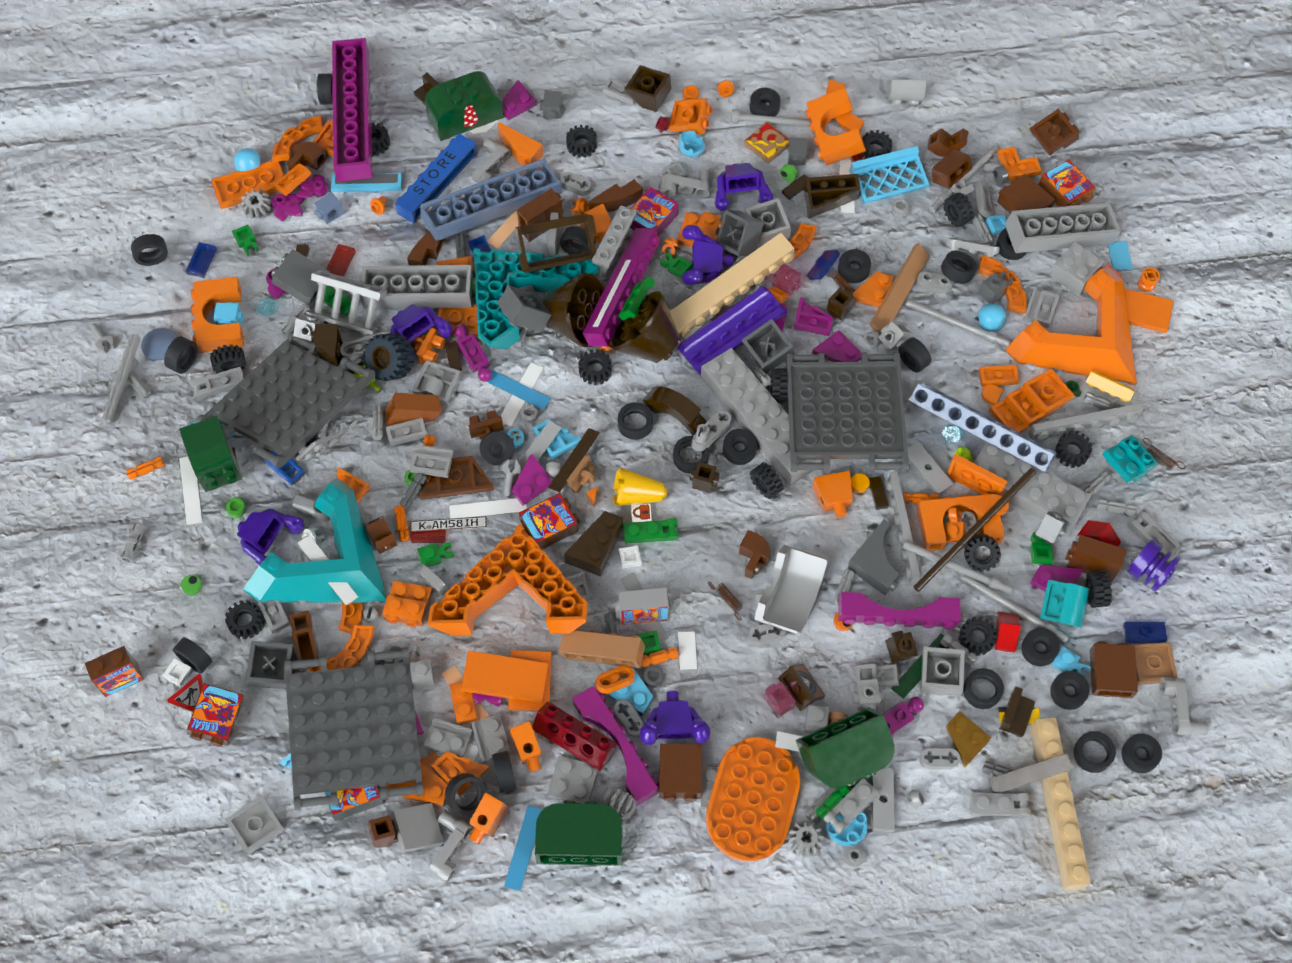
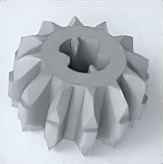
(252, 198)
(620, 801)
(814, 843)

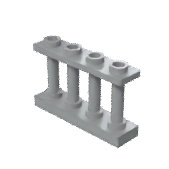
(614, 243)
(357, 289)

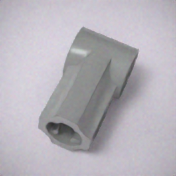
(306, 505)

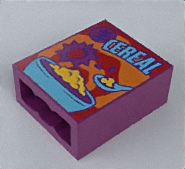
(654, 211)

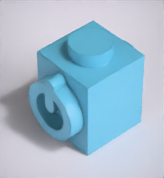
(228, 313)

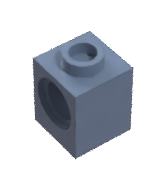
(328, 208)

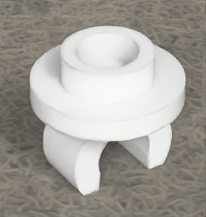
(313, 532)

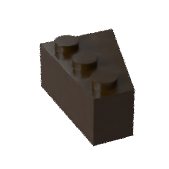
(830, 192)
(595, 544)

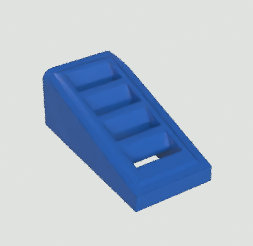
(280, 471)

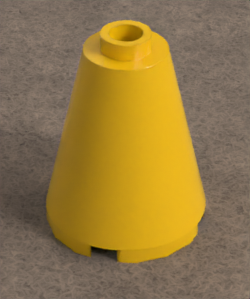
(636, 488)

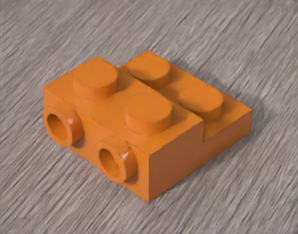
(690, 116)
(708, 223)
(407, 604)

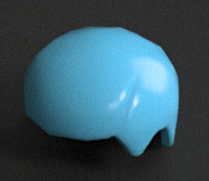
(690, 144)
(247, 159)
(992, 317)

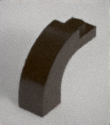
(675, 404)

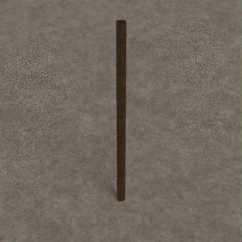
(974, 530)

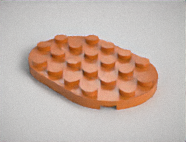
(752, 799)

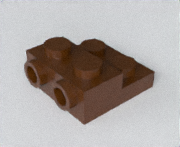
(1055, 132)

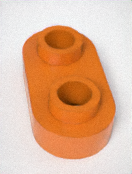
(614, 680)

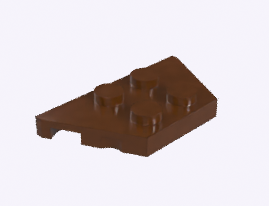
(463, 478)

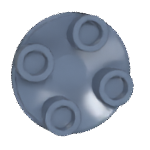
(156, 343)

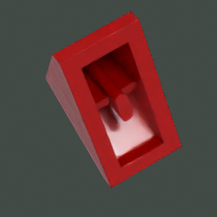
(1100, 531)
(1007, 632)

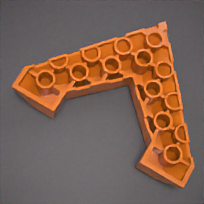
(1079, 354)
(512, 563)

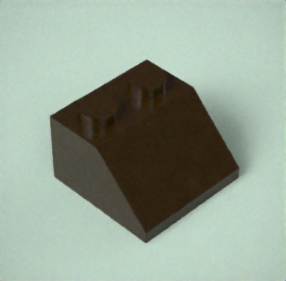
(649, 87)
(328, 342)

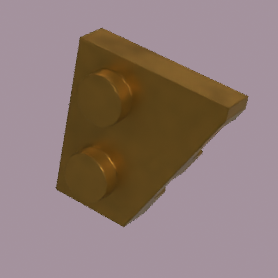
(966, 737)

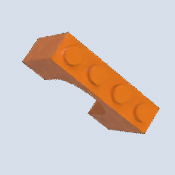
(821, 112)
(205, 297)
(932, 513)

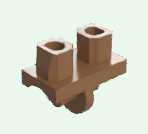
(581, 475)

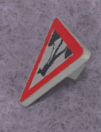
(187, 695)

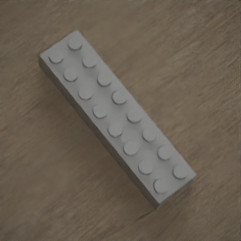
(753, 410)

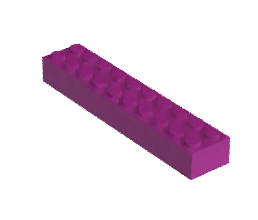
(351, 110)

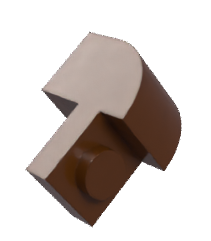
(942, 142)
(307, 154)
(380, 534)
(757, 550)
(382, 832)

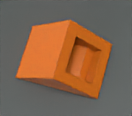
(591, 495)

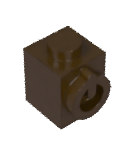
(840, 303)
(704, 477)
(901, 646)

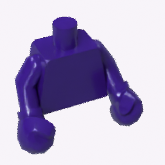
(739, 179)
(706, 257)
(416, 320)
(262, 529)
(674, 721)

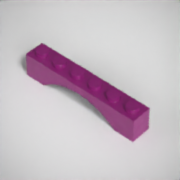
(856, 607)
(594, 711)

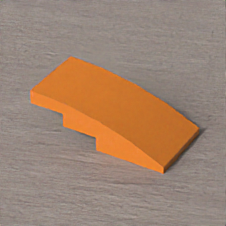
(1032, 402)

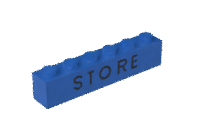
(436, 177)

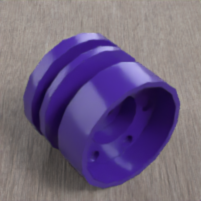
(1153, 565)

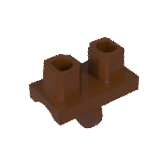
(481, 428)

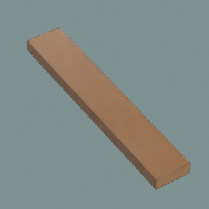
(900, 288)

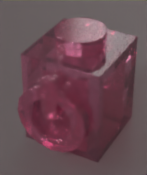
(787, 279)

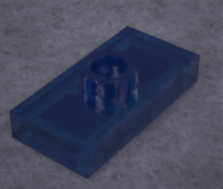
(823, 264)
(1145, 632)

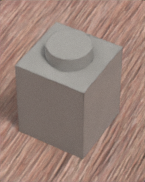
(422, 674)
(816, 718)

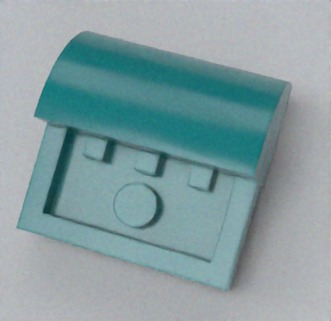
(1130, 459)
(1065, 603)

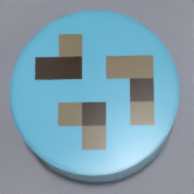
(517, 437)

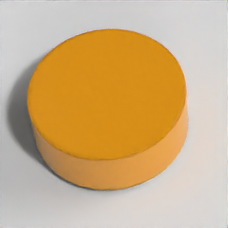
(860, 483)

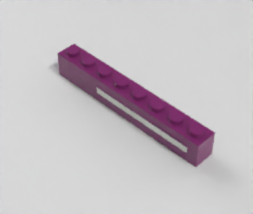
(626, 275)

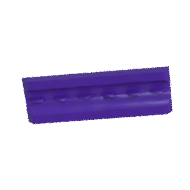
(731, 328)

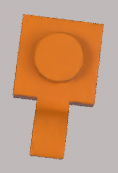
(955, 528)

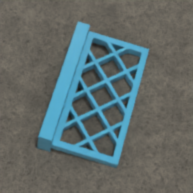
(885, 161)

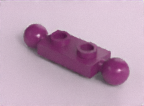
(473, 353)
(901, 714)

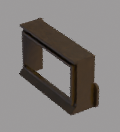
(590, 230)

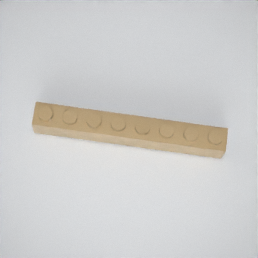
(731, 284)
(1061, 809)

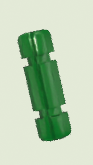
(832, 801)

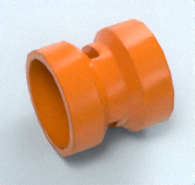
(1148, 279)

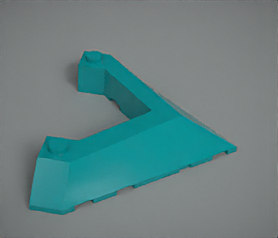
(502, 268)
(311, 580)

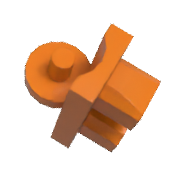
(425, 344)

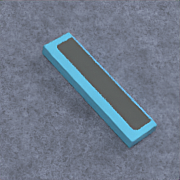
(379, 182)

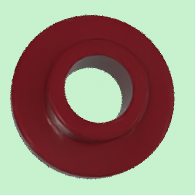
(662, 124)

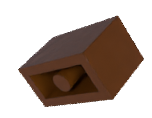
(951, 168)

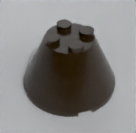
(573, 306)
(649, 333)

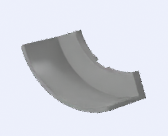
(793, 590)

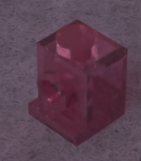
(779, 691)

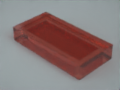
(341, 260)

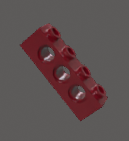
(573, 735)

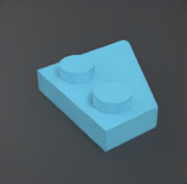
(561, 443)
(636, 693)

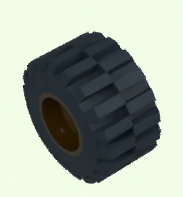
(389, 356)

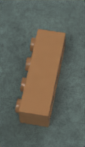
(602, 648)

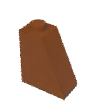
(409, 407)

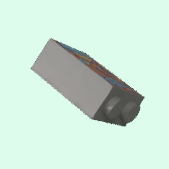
(642, 606)

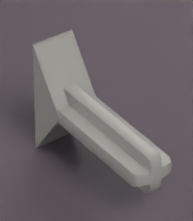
(135, 381)

